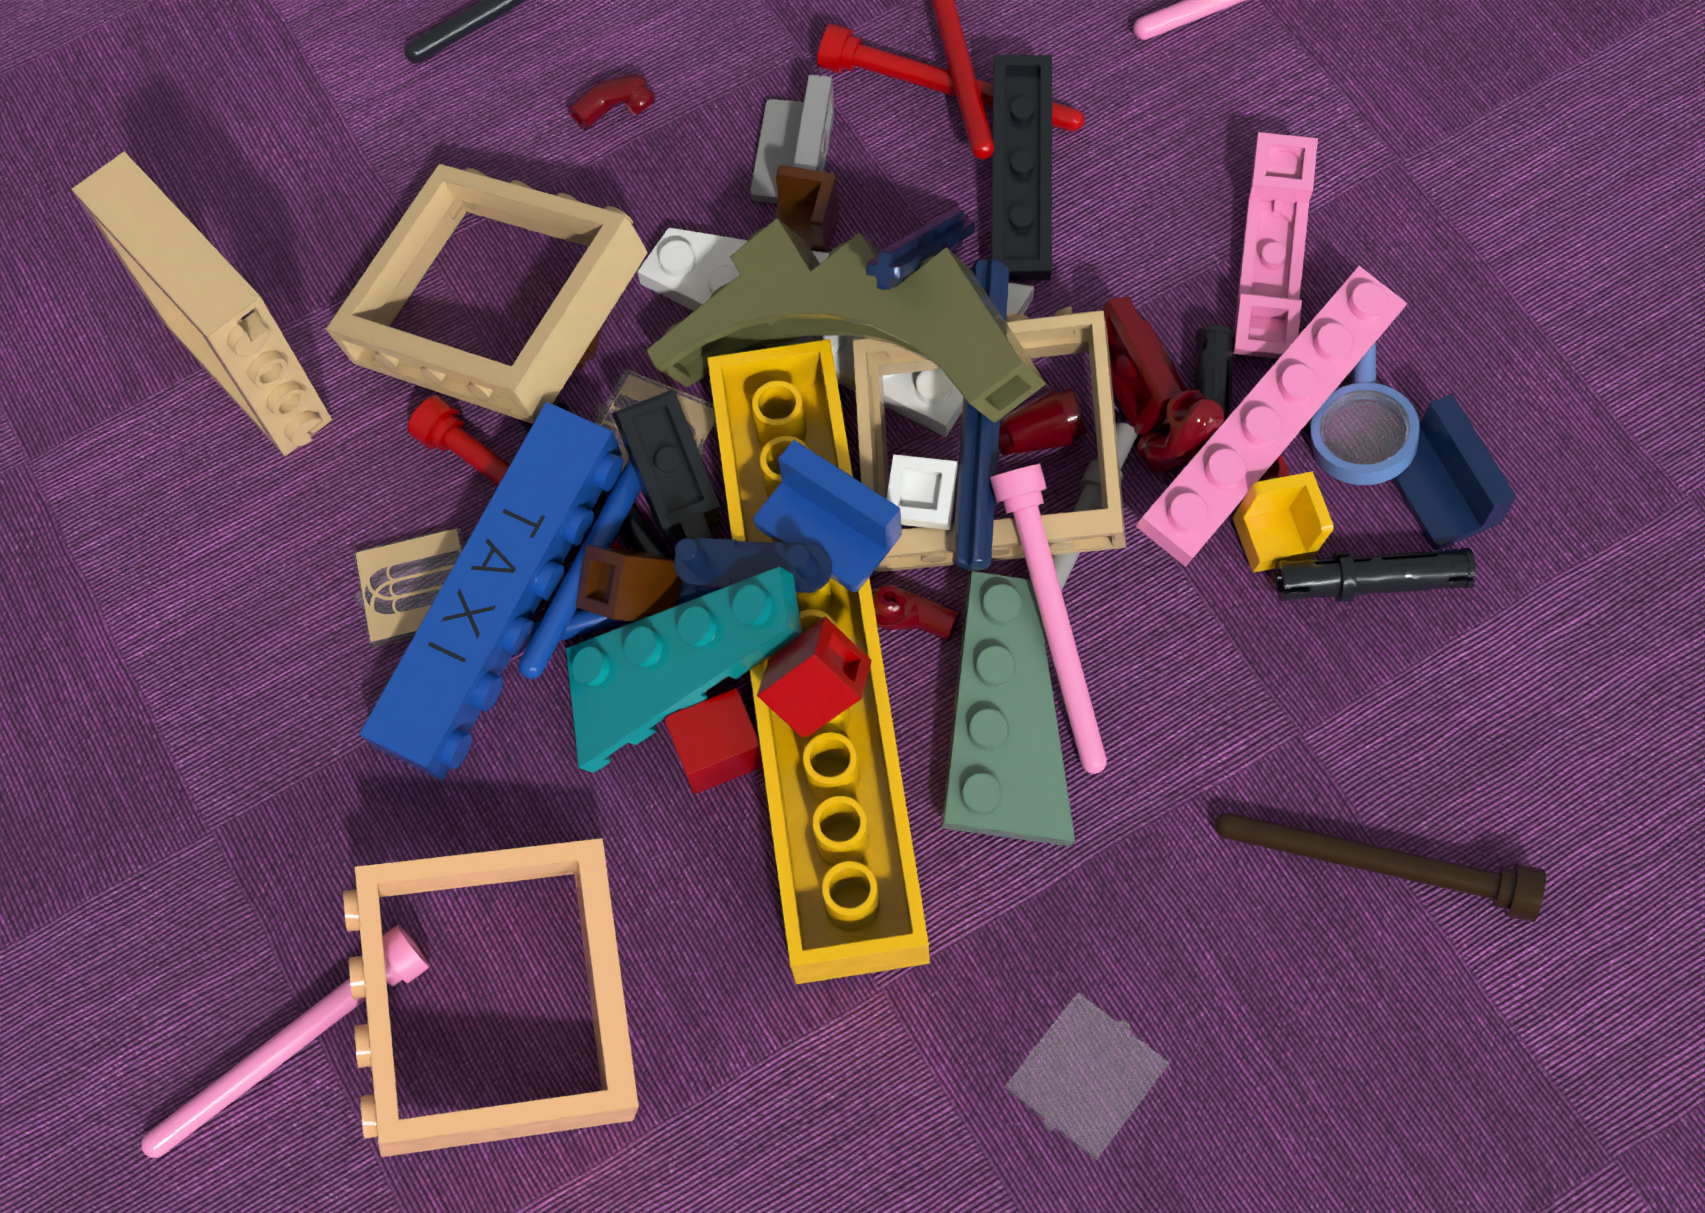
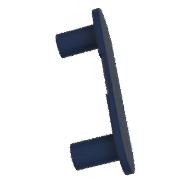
(727, 562)

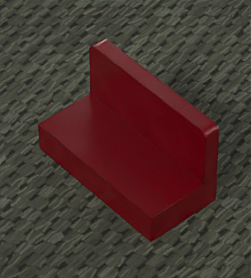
(1139, 367)

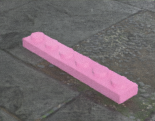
(1270, 416)

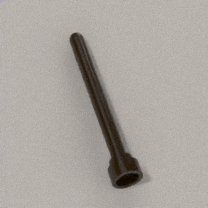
(1515, 889)

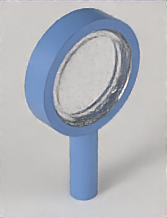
(1365, 429)

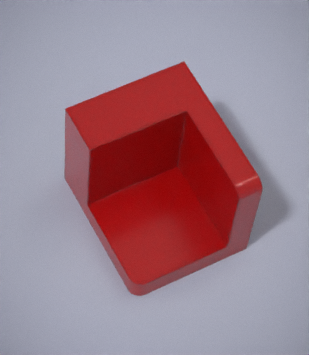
(814, 678)
(715, 741)

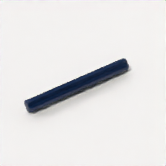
(905, 255)
(978, 452)

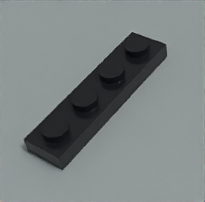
(1022, 165)

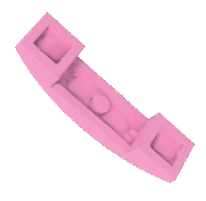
(1274, 245)

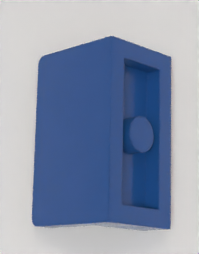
(831, 511)

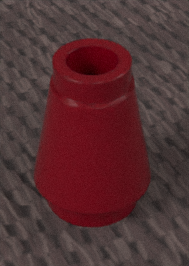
(1042, 423)

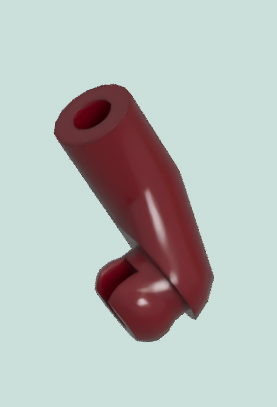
(607, 95)
(906, 610)

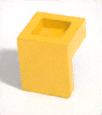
(1282, 521)

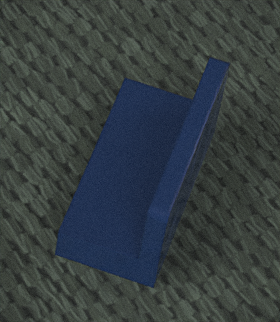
(1453, 479)

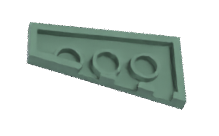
(1004, 733)

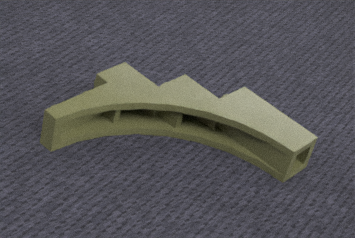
(790, 295)

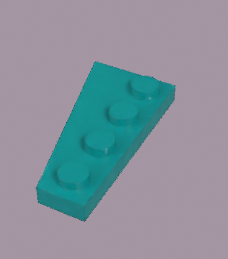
(670, 659)

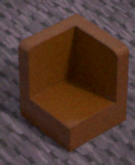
(808, 204)
(627, 583)

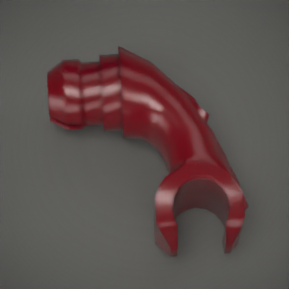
(1191, 424)

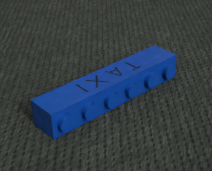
(494, 593)

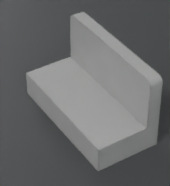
(793, 136)

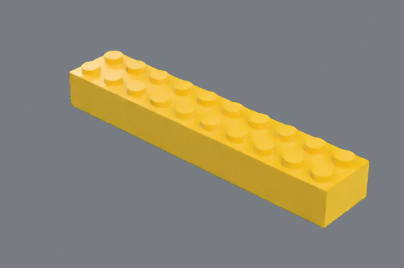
(840, 791)

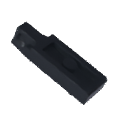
(669, 467)

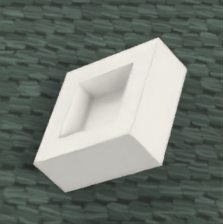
(924, 490)

